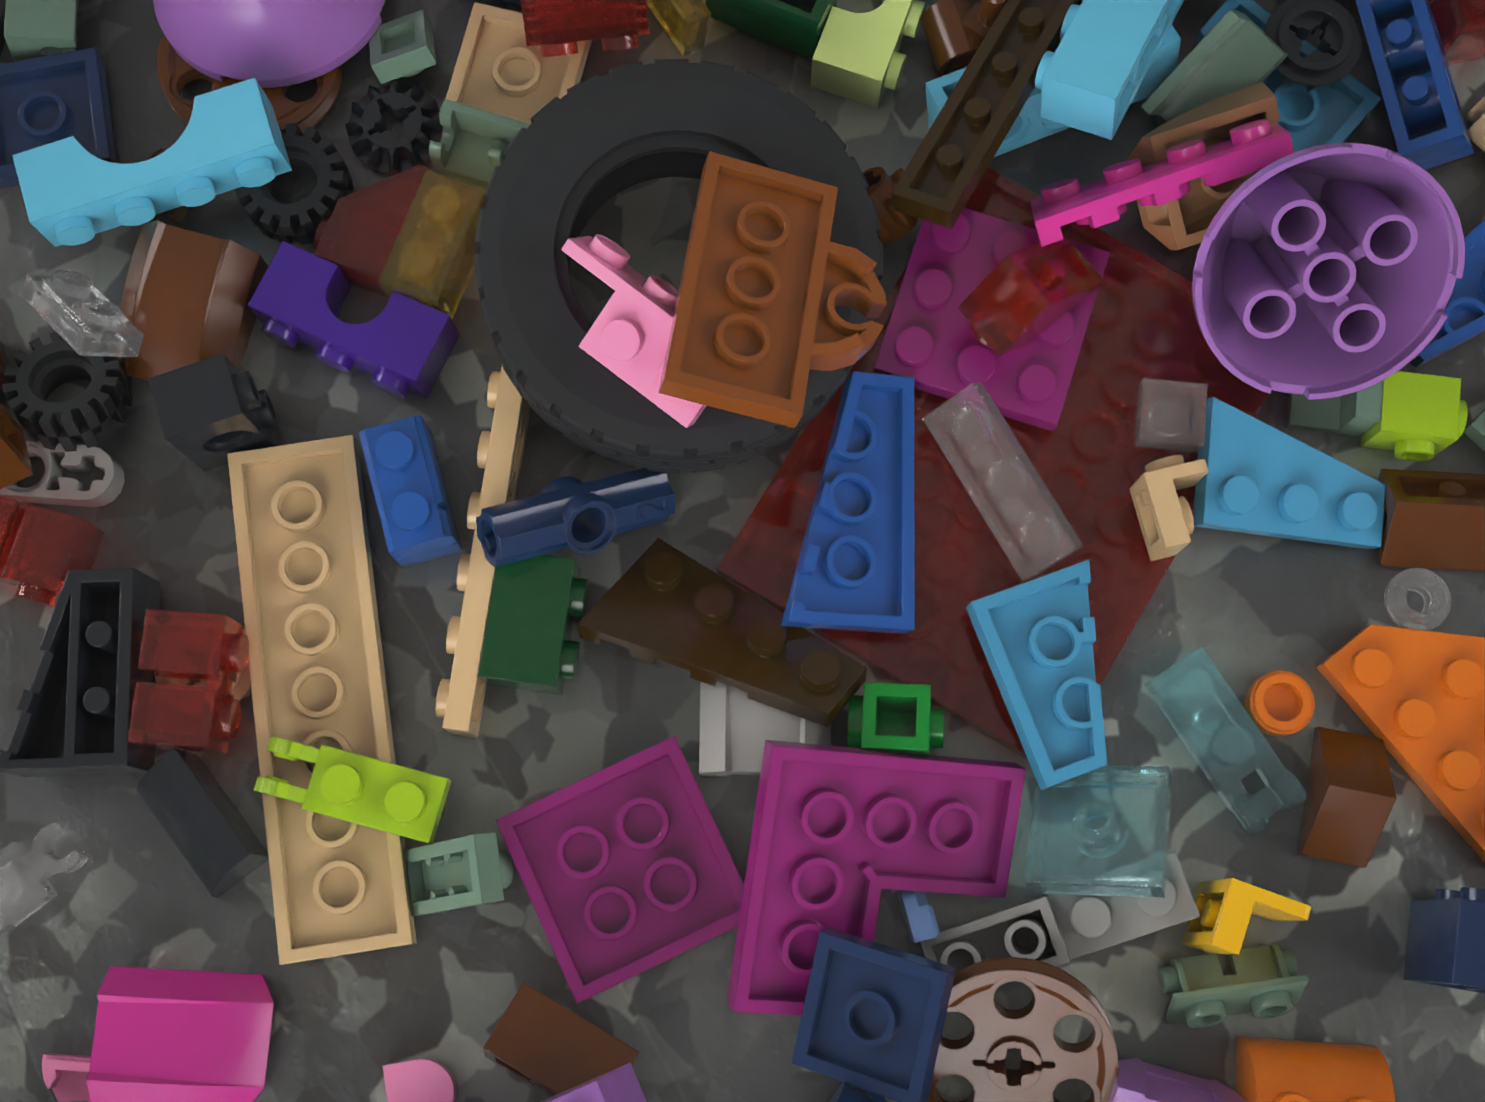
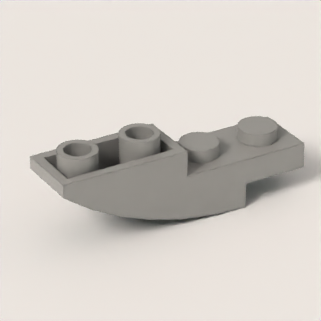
(1063, 925)

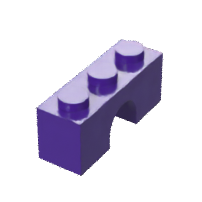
(399, 347)

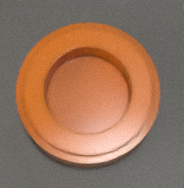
(1280, 703)

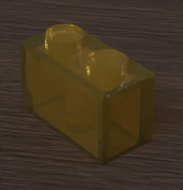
(436, 244)

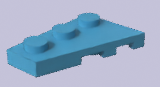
(1280, 486)

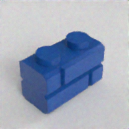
(410, 491)

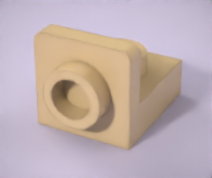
(1161, 513)

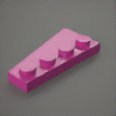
(1102, 201)

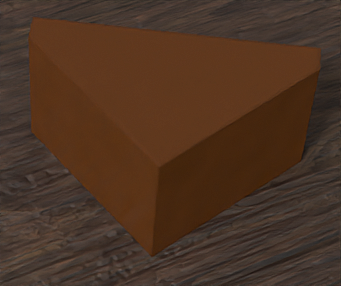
(1346, 797)

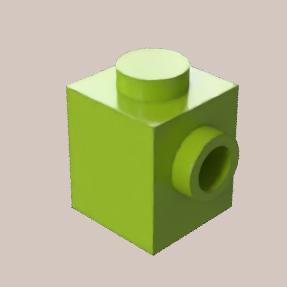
(1418, 416)

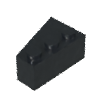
(86, 680)

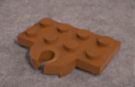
(765, 294)

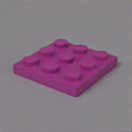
(934, 339)
(625, 869)

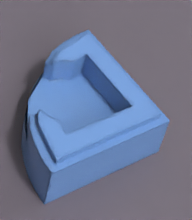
(918, 916)

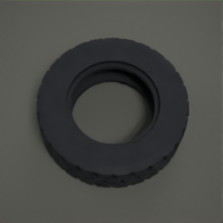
(577, 157)

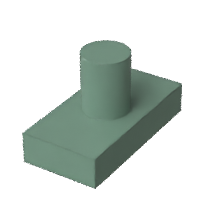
(457, 874)

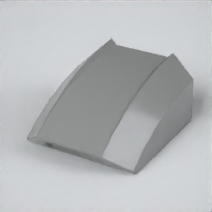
(736, 730)

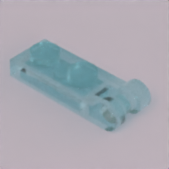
(1224, 740)

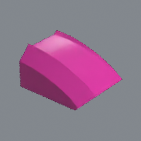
(180, 1036)

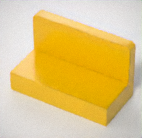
(1226, 912)

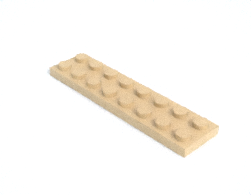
(317, 683)

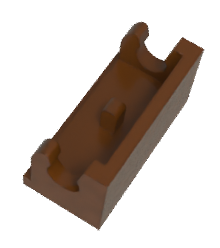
(552, 1044)

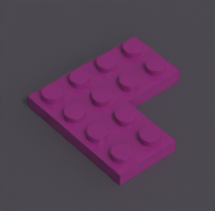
(843, 828)

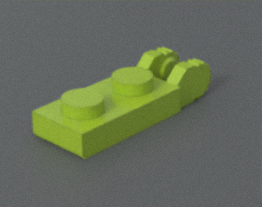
(362, 790)

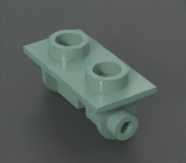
(1261, 984)

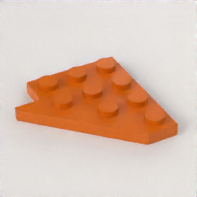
(1428, 707)

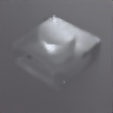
(1171, 415)

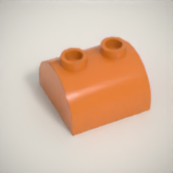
(1310, 1071)

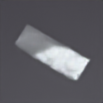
(1002, 482)

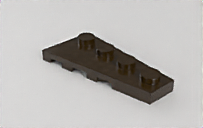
(703, 623)

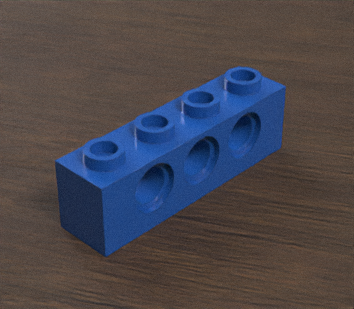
(1415, 80)

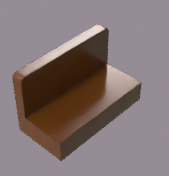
(1433, 520)

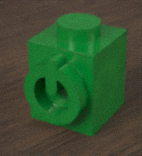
(895, 719)

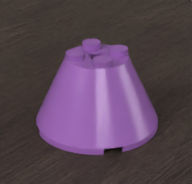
(268, 39)
(1328, 270)

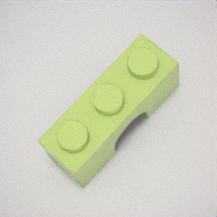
(861, 50)

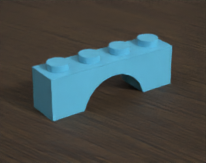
(226, 146)

